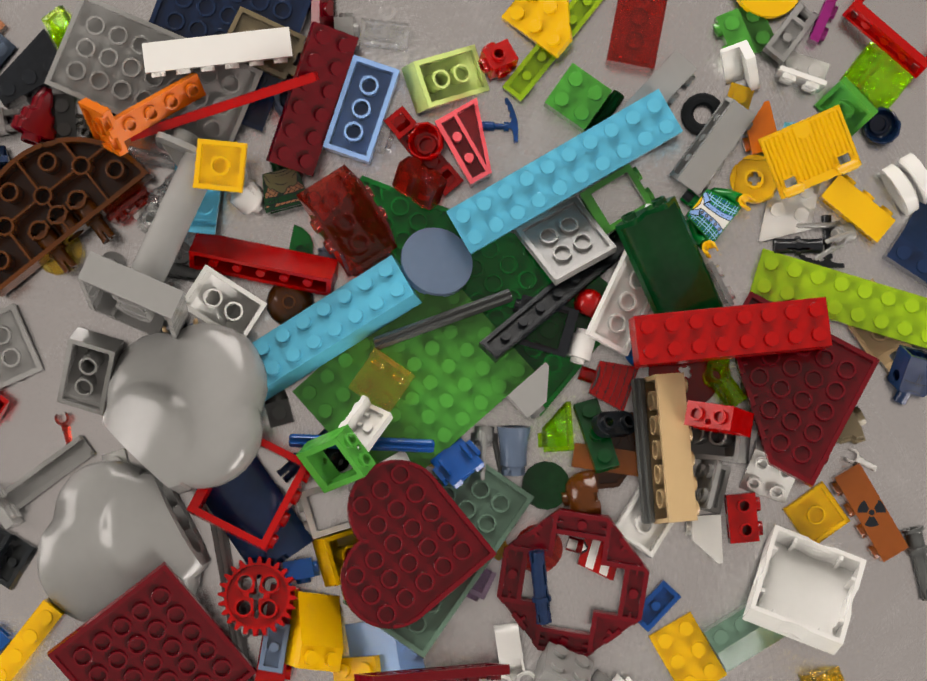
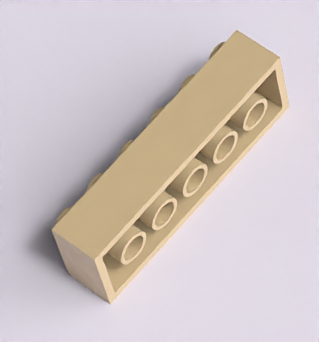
(671, 449)

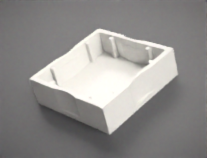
(804, 590)

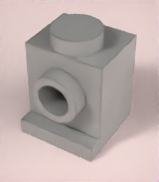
(346, 24)

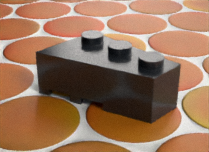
(28, 71)

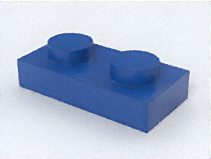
(658, 604)

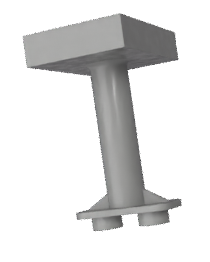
(139, 292)

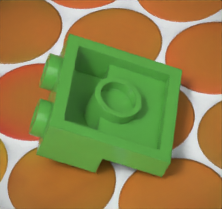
(740, 26)

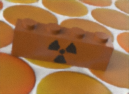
(869, 511)

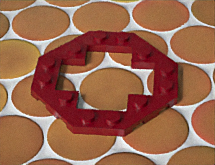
(616, 553)

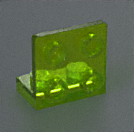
(878, 76)

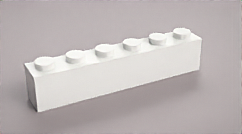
(217, 50)

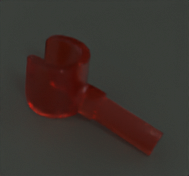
(65, 426)

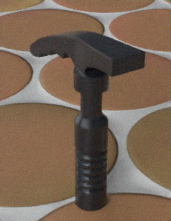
(826, 262)

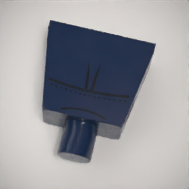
(908, 373)

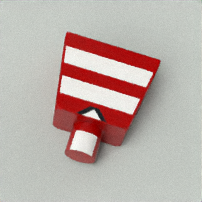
(590, 555)

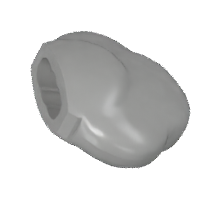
(189, 405)
(110, 533)

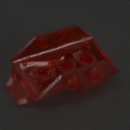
(348, 220)

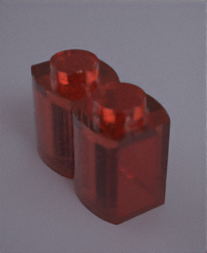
(419, 182)

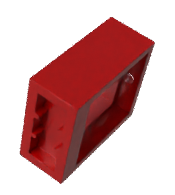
(719, 418)

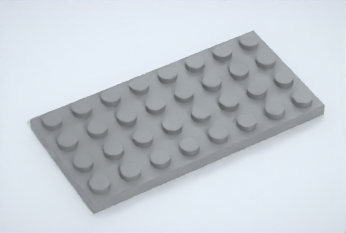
(105, 63)

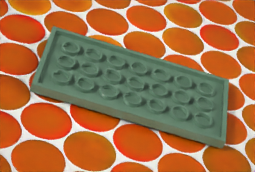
(494, 510)

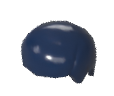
(882, 127)

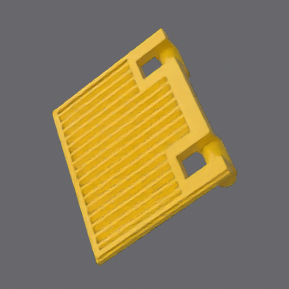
(809, 151)

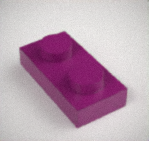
(819, 30)

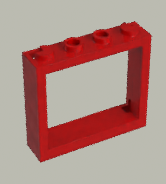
(886, 38)
(281, 517)

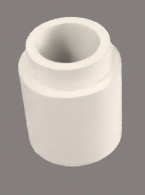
(580, 347)

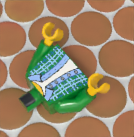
(712, 214)

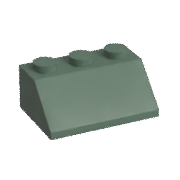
(738, 639)

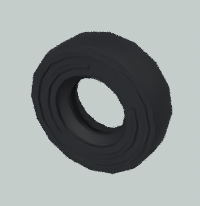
(688, 109)

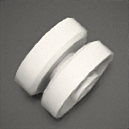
(906, 183)

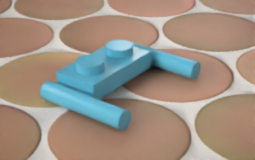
(207, 214)

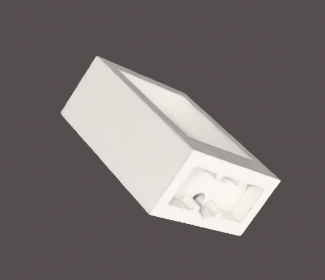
(310, 526)

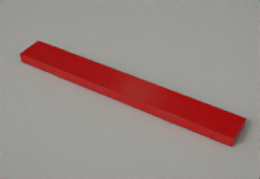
(228, 104)

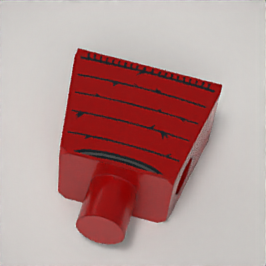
(609, 382)

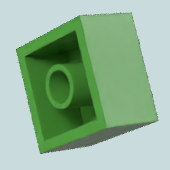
(577, 98)

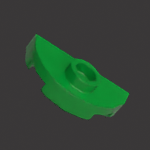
(301, 241)

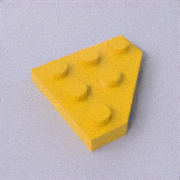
(542, 22)

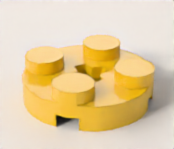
(746, 168)

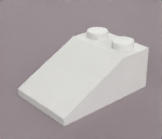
(223, 302)

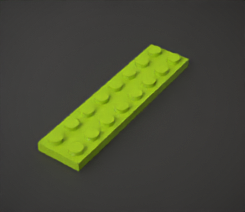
(848, 297)

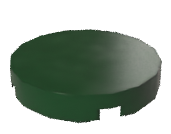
(545, 483)

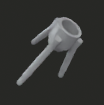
(840, 235)
(484, 436)

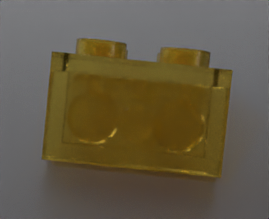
(382, 380)

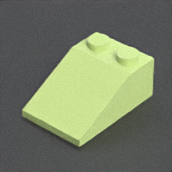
(444, 78)

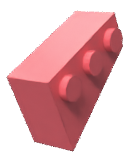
(466, 141)

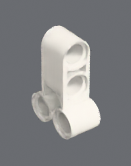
(510, 651)

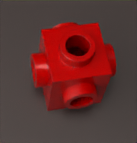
(498, 59)

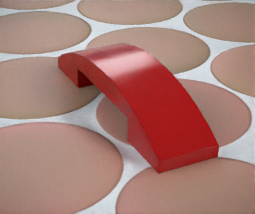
(401, 125)

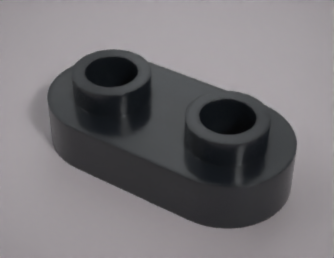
(618, 424)

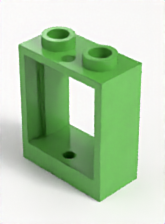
(592, 207)
(322, 468)

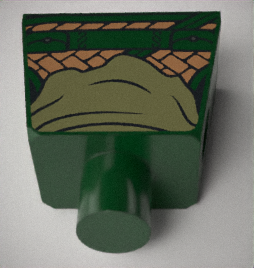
(281, 189)

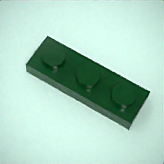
(599, 449)

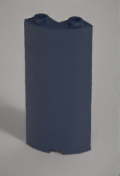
(251, 505)

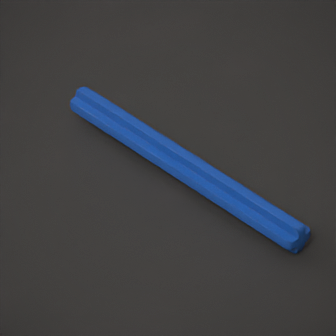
(381, 444)

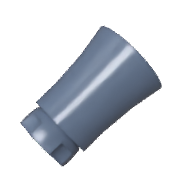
(513, 449)

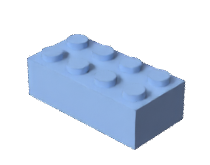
(361, 109)

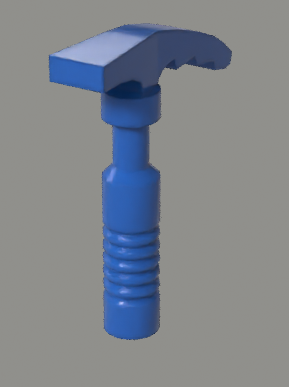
(513, 125)

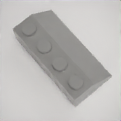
(531, 393)

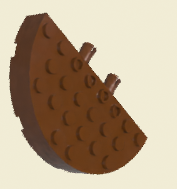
(54, 197)

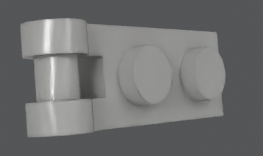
(790, 33)

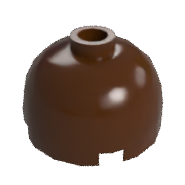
(286, 303)
(582, 493)

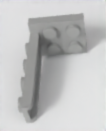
(41, 479)

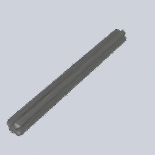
(443, 319)
(643, 450)

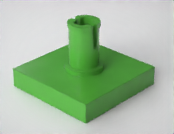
(853, 104)

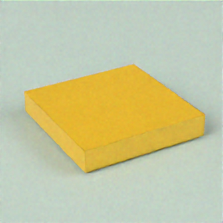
(220, 165)
(816, 513)

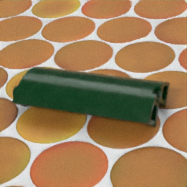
(667, 258)

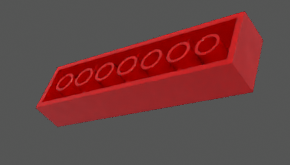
(730, 332)

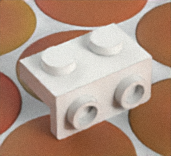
(367, 422)

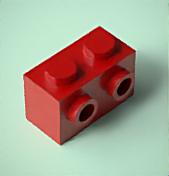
(742, 517)

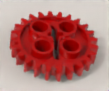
(235, 595)

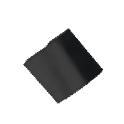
(14, 557)

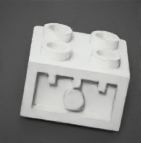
(803, 71)
(765, 479)

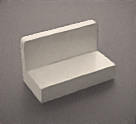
(740, 63)

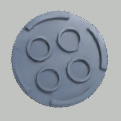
(436, 262)

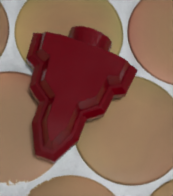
(36, 119)

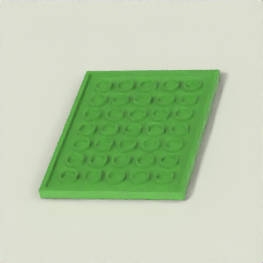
(451, 386)

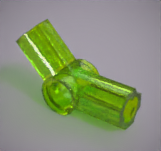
(726, 387)

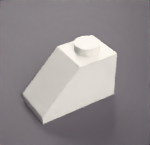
(707, 535)

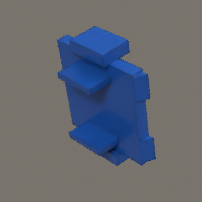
(457, 463)

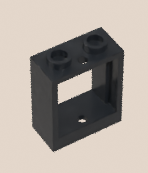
(567, 332)

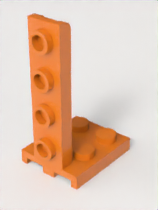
(135, 119)

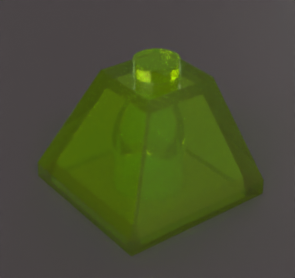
(558, 431)

